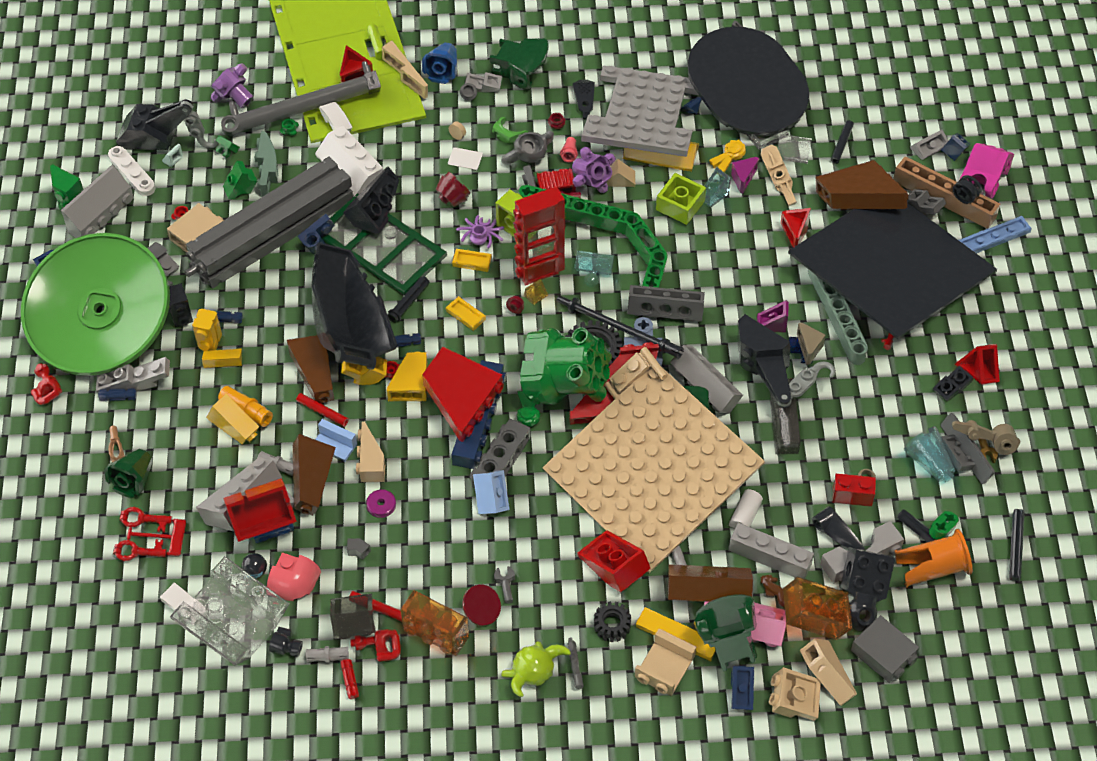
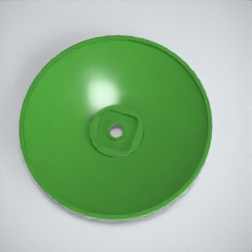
(74, 282)

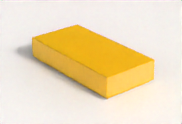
(472, 260)
(465, 313)

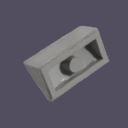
(930, 145)

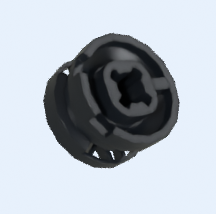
(966, 191)

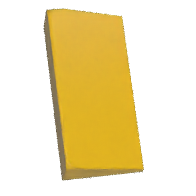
(222, 358)

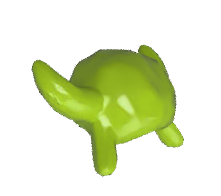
(533, 666)

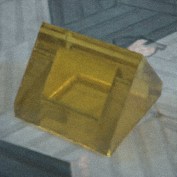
(535, 292)

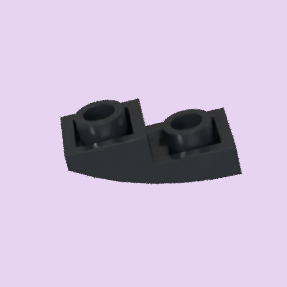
(953, 384)

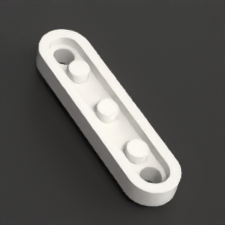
(131, 171)

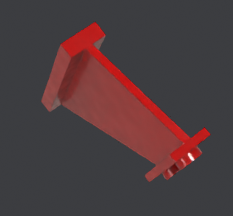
(589, 409)

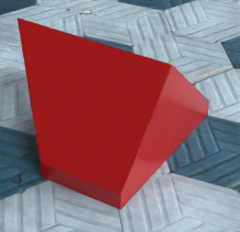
(352, 65)
(795, 224)
(982, 364)

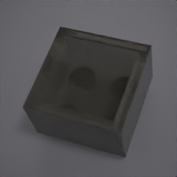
(352, 616)

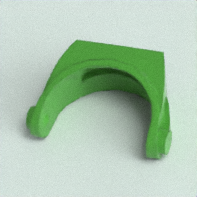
(504, 134)

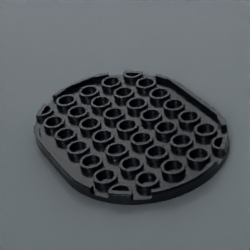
(748, 81)

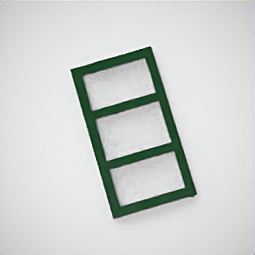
(394, 255)

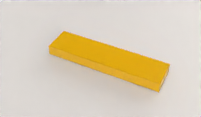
(651, 621)

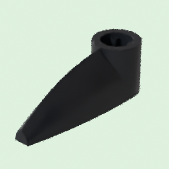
(833, 525)

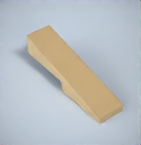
(409, 76)

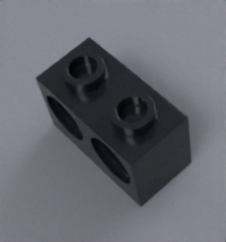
(179, 306)

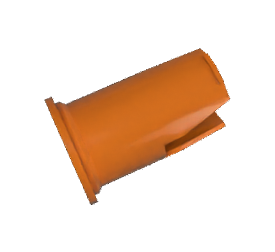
(936, 559)

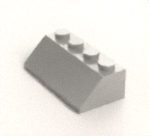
(97, 203)

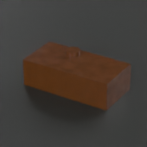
(707, 582)

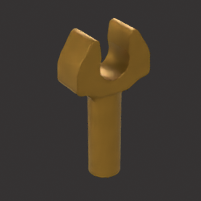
(986, 450)

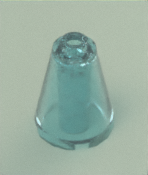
(931, 454)

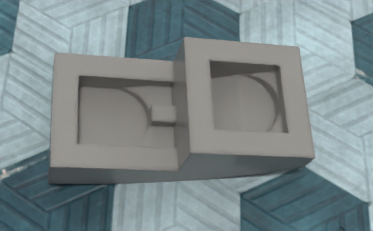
(485, 83)

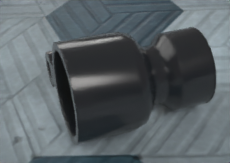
(282, 644)

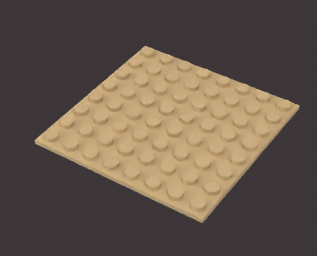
(653, 465)

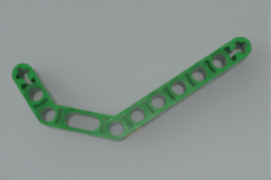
(618, 221)

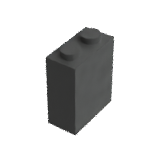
(885, 649)

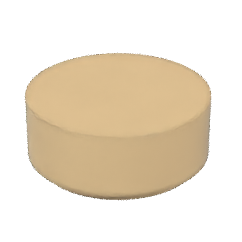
(457, 130)

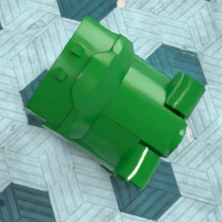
(564, 366)

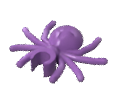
(480, 231)

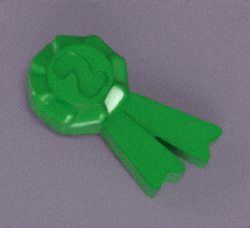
(528, 414)

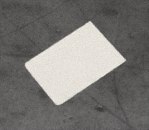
(465, 158)

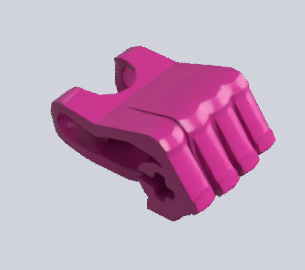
(987, 165)

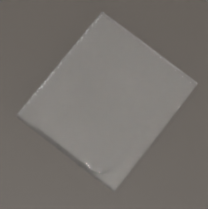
(794, 148)

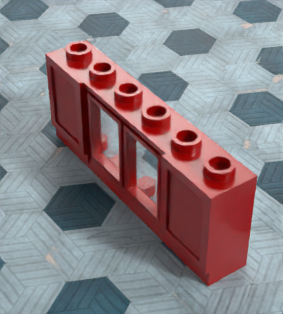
(539, 235)

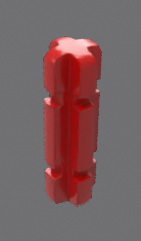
(349, 679)

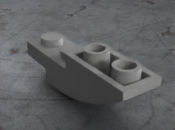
(140, 377)

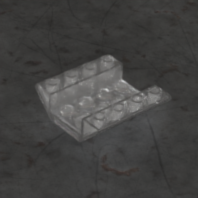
(232, 612)

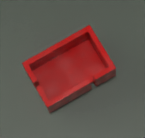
(259, 510)

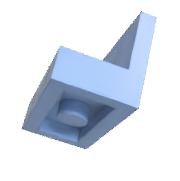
(338, 437)
(491, 492)

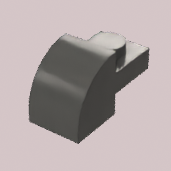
(924, 203)
(164, 259)

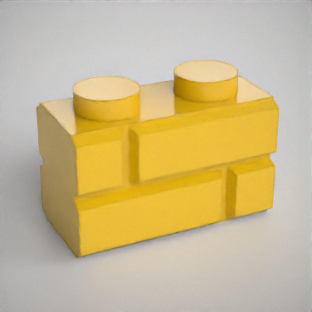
(207, 329)

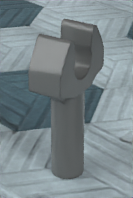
(505, 581)

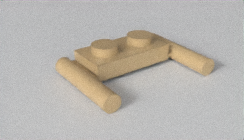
(632, 370)

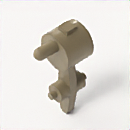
(1002, 436)

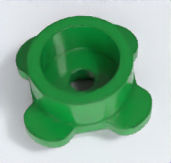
(289, 127)

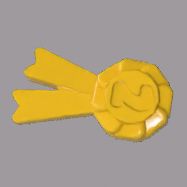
(733, 151)

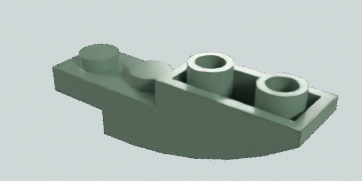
(267, 163)

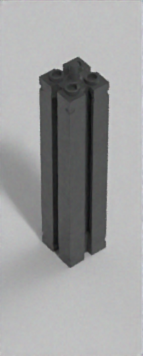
(268, 222)

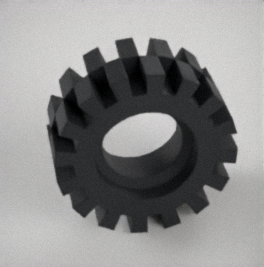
(612, 632)

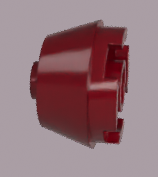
(451, 190)

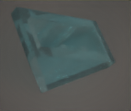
(717, 187)

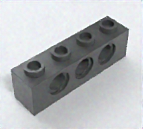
(651, 301)
(519, 437)

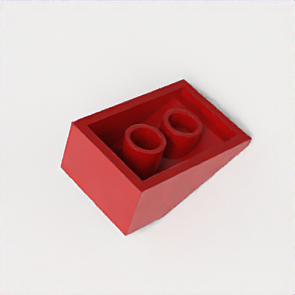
(615, 560)

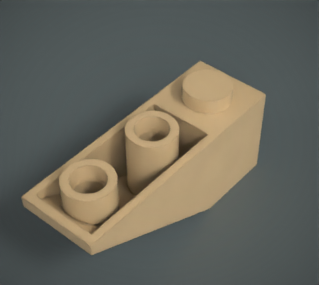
(371, 457)
(828, 669)

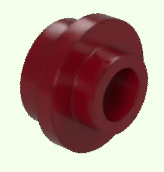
(556, 121)
(515, 304)

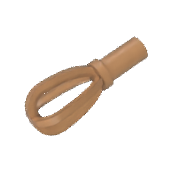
(113, 441)

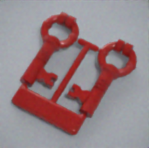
(176, 537)

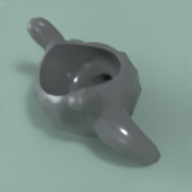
(529, 147)

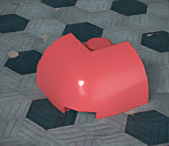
(293, 577)

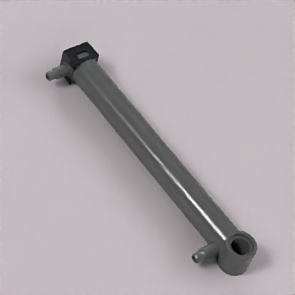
(366, 84)

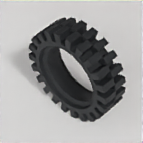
(608, 335)

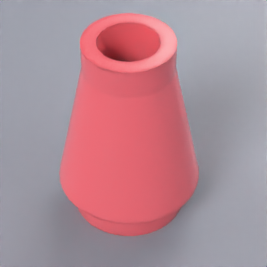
(569, 150)

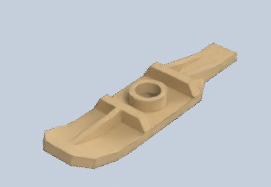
(775, 165)

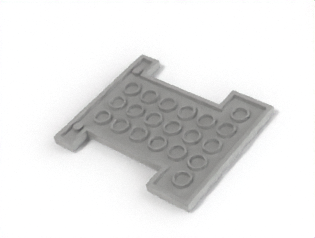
(642, 112)

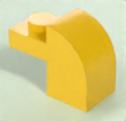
(365, 376)

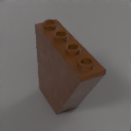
(861, 188)

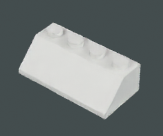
(350, 157)

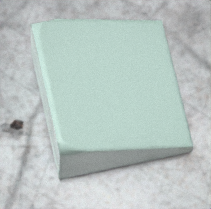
(173, 156)

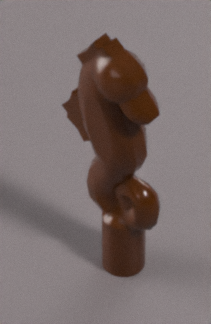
(773, 589)

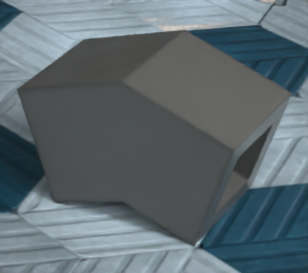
(358, 548)

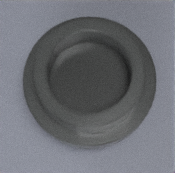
(468, 91)

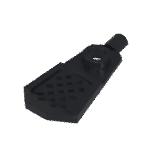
(584, 95)

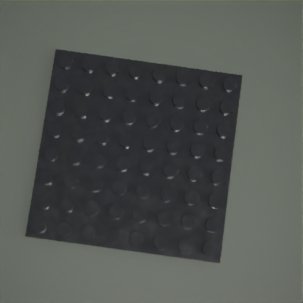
(893, 265)

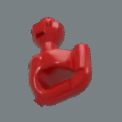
(47, 387)
(380, 639)

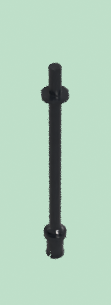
(665, 345)

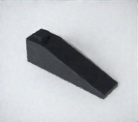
(373, 204)

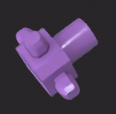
(231, 85)
(593, 169)

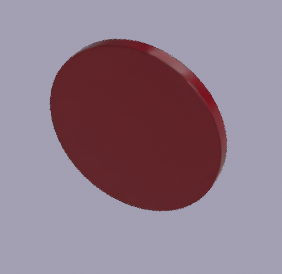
(481, 605)

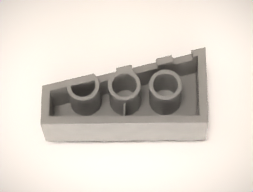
(257, 473)

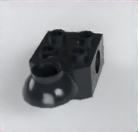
(868, 581)

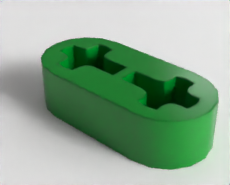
(941, 523)

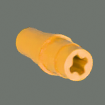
(250, 406)

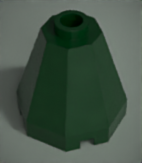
(129, 473)

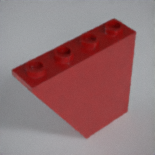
(461, 389)

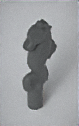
(575, 663)

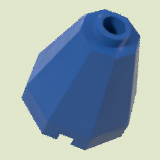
(441, 63)

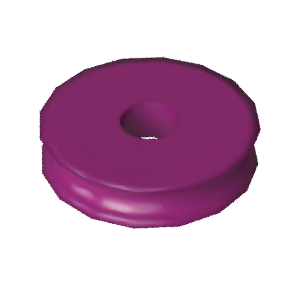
(384, 510)

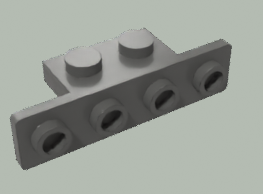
(964, 452)

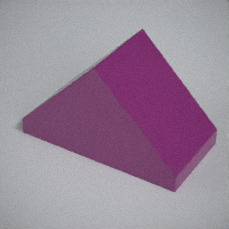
(743, 172)
(775, 317)

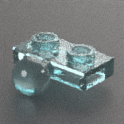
(593, 264)

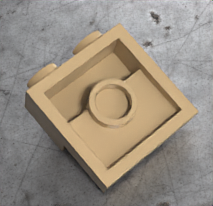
(795, 694)

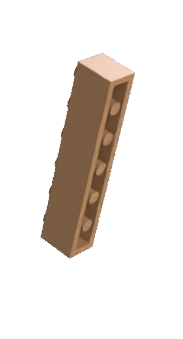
(917, 176)

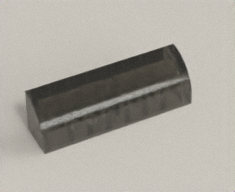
(785, 427)

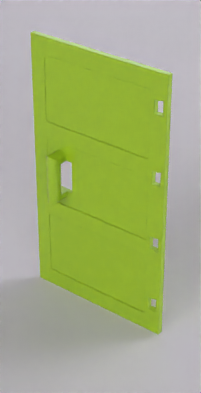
(319, 38)

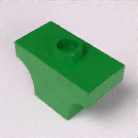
(239, 181)

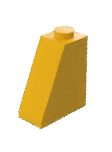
(408, 379)
(232, 420)

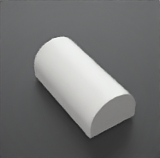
(746, 508)

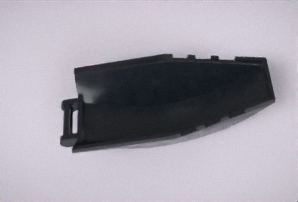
(346, 310)

